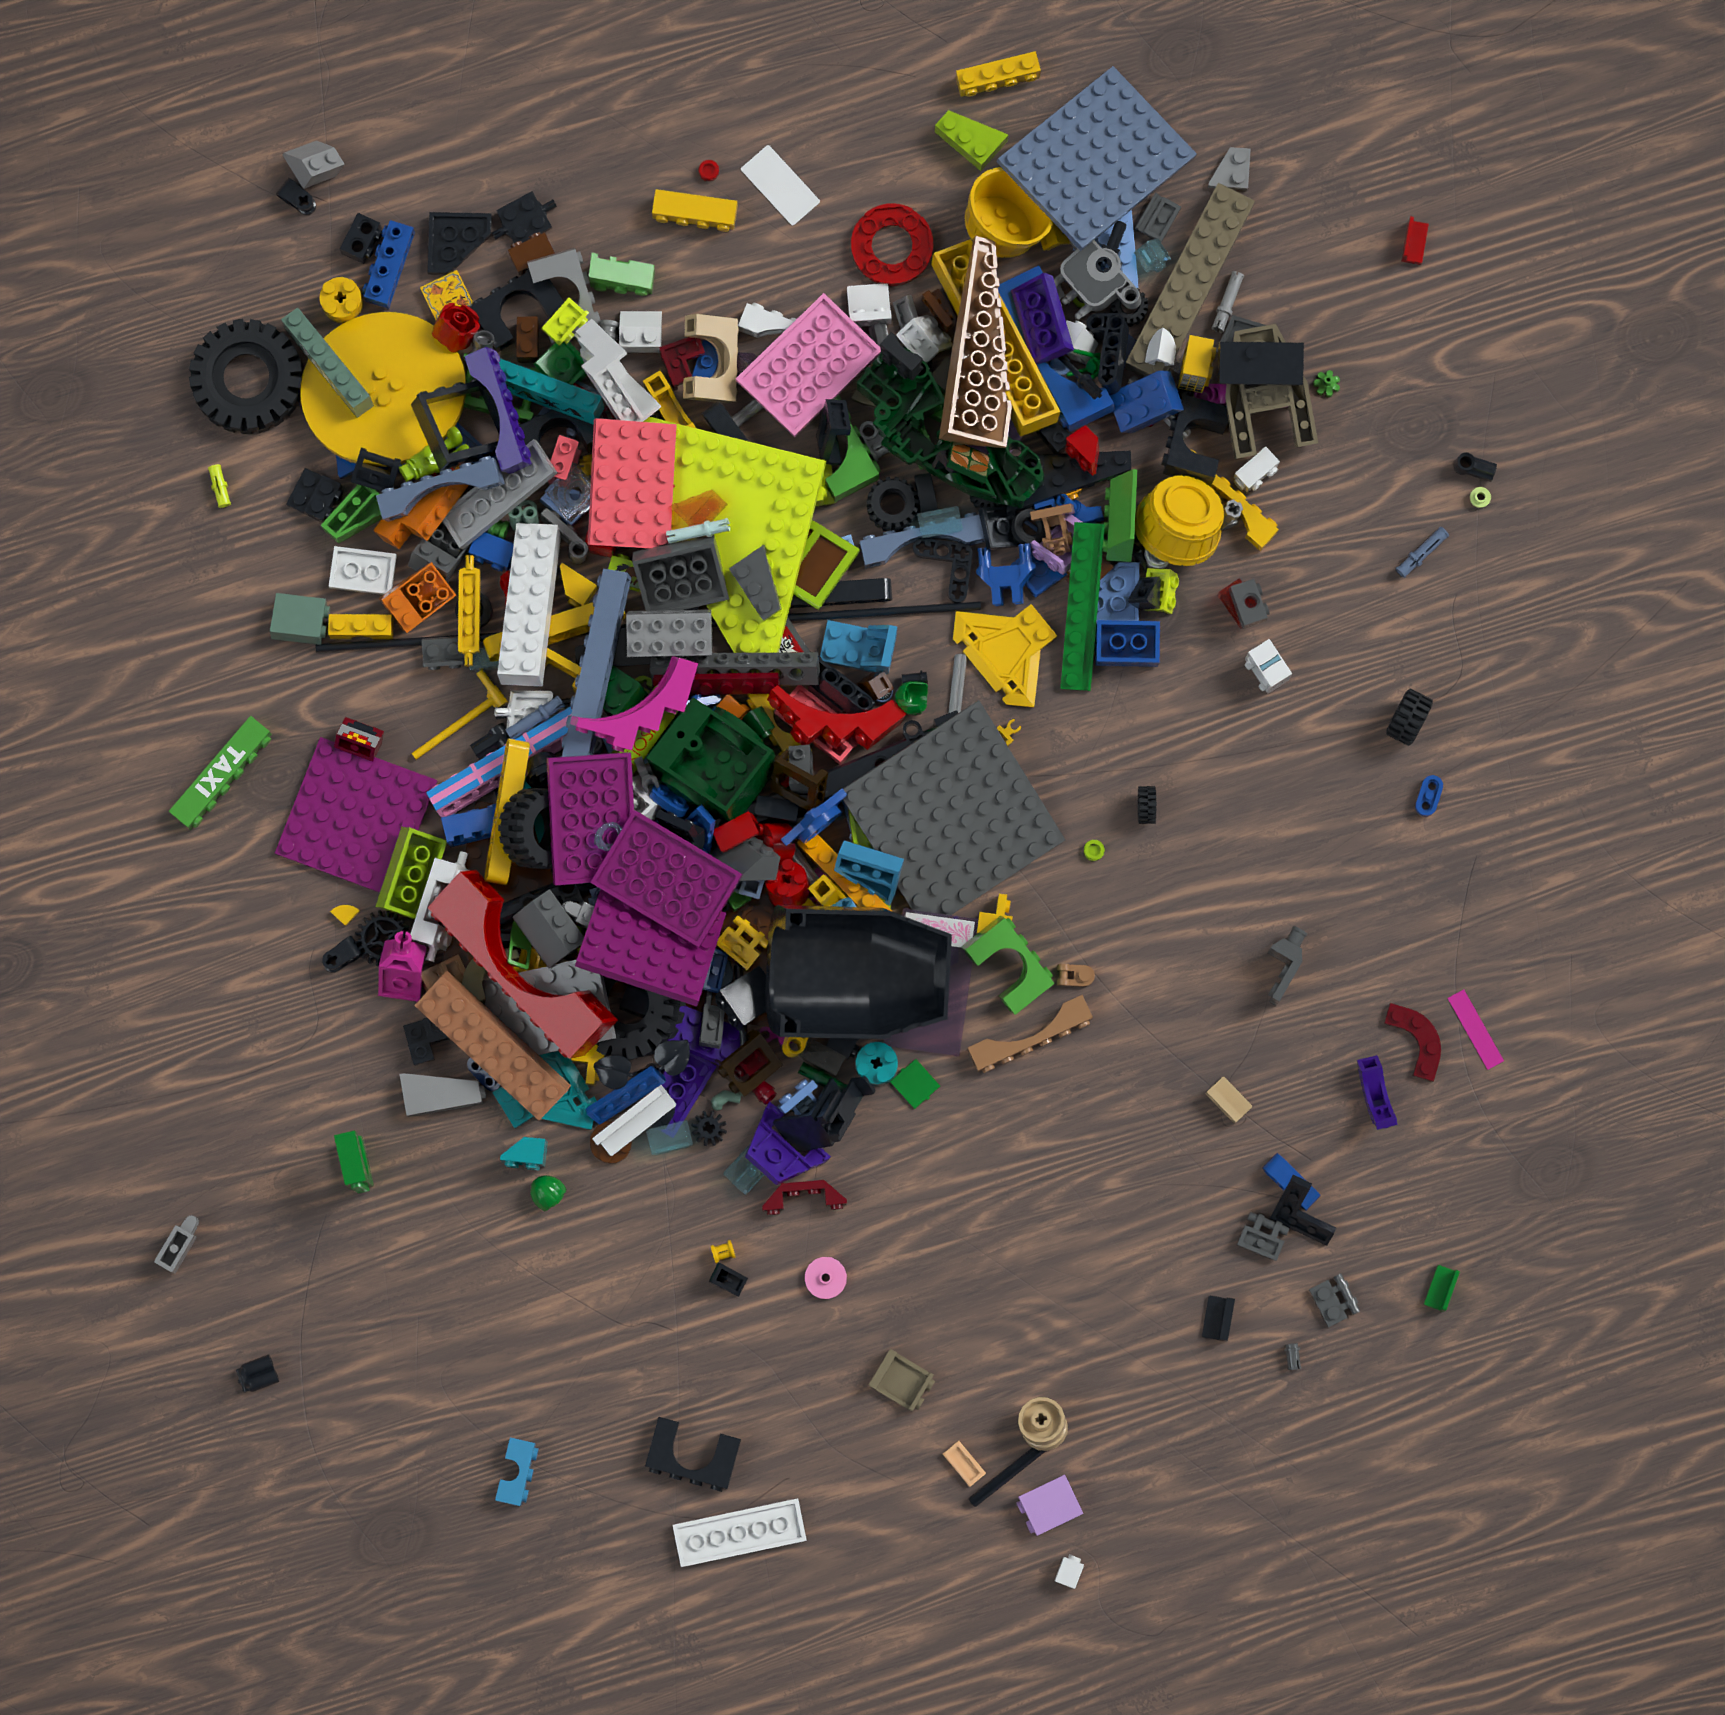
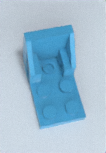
(859, 647)

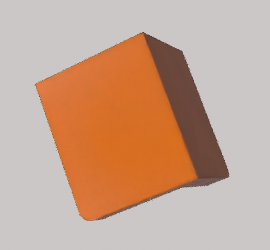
(732, 706)

